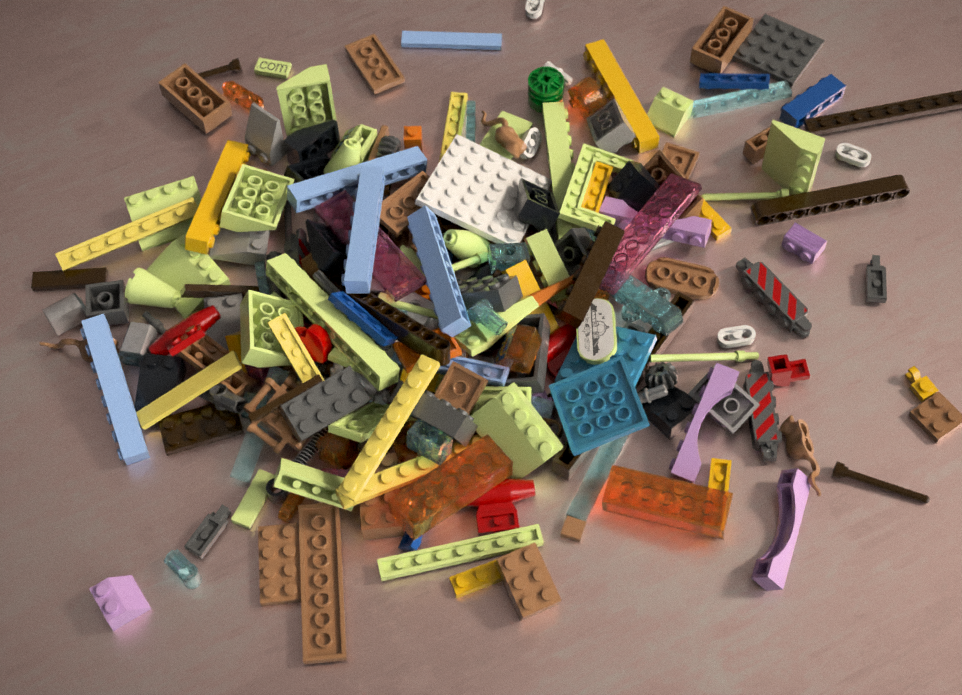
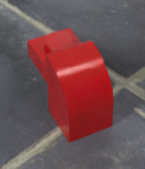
(316, 342)
(785, 371)

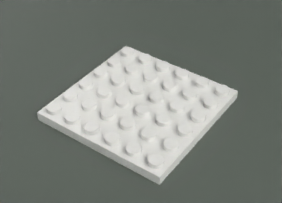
(479, 191)

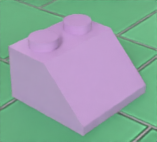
(119, 600)

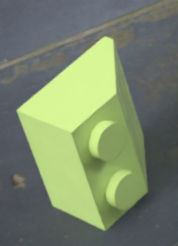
(670, 111)

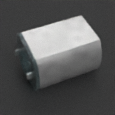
(65, 313)
(136, 343)

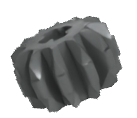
(388, 145)
(661, 375)

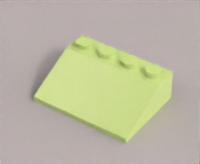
(306, 99)
(792, 157)
(159, 198)
(255, 200)
(184, 267)
(258, 342)
(517, 430)

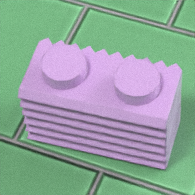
(803, 243)

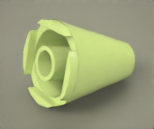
(345, 156)
(465, 244)
(150, 291)

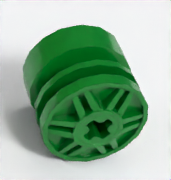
(545, 86)

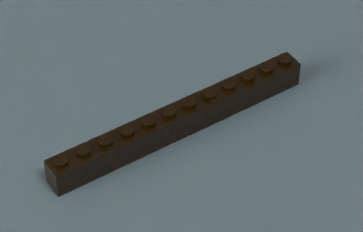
(565, 462)

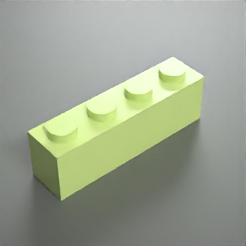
(547, 262)
(308, 482)

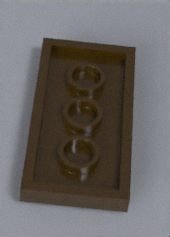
(198, 428)

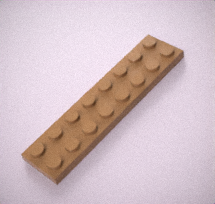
(321, 584)

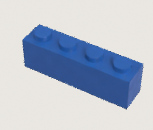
(812, 101)

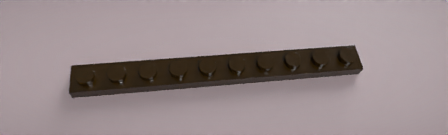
(884, 113)

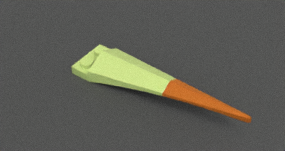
(479, 338)

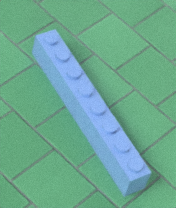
(317, 190)
(364, 231)
(439, 272)
(115, 390)

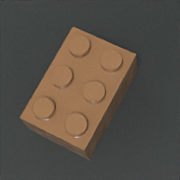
(527, 581)

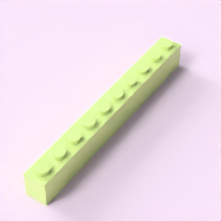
(558, 157)
(344, 334)

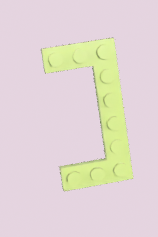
(571, 207)

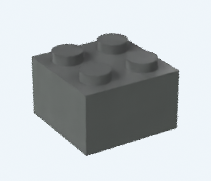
(107, 299)

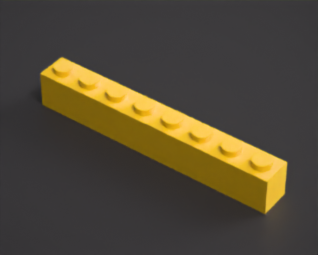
(617, 87)
(208, 215)

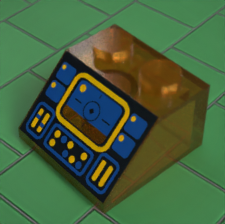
(519, 349)

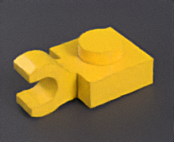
(921, 387)

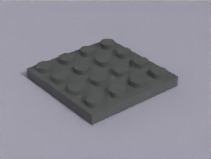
(778, 50)

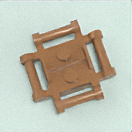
(274, 421)

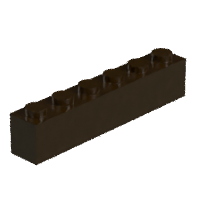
(590, 275)

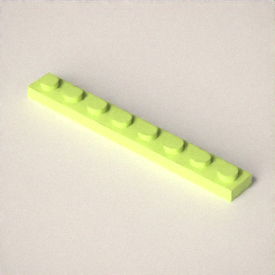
(458, 552)

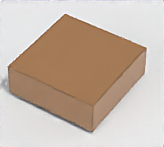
(573, 528)

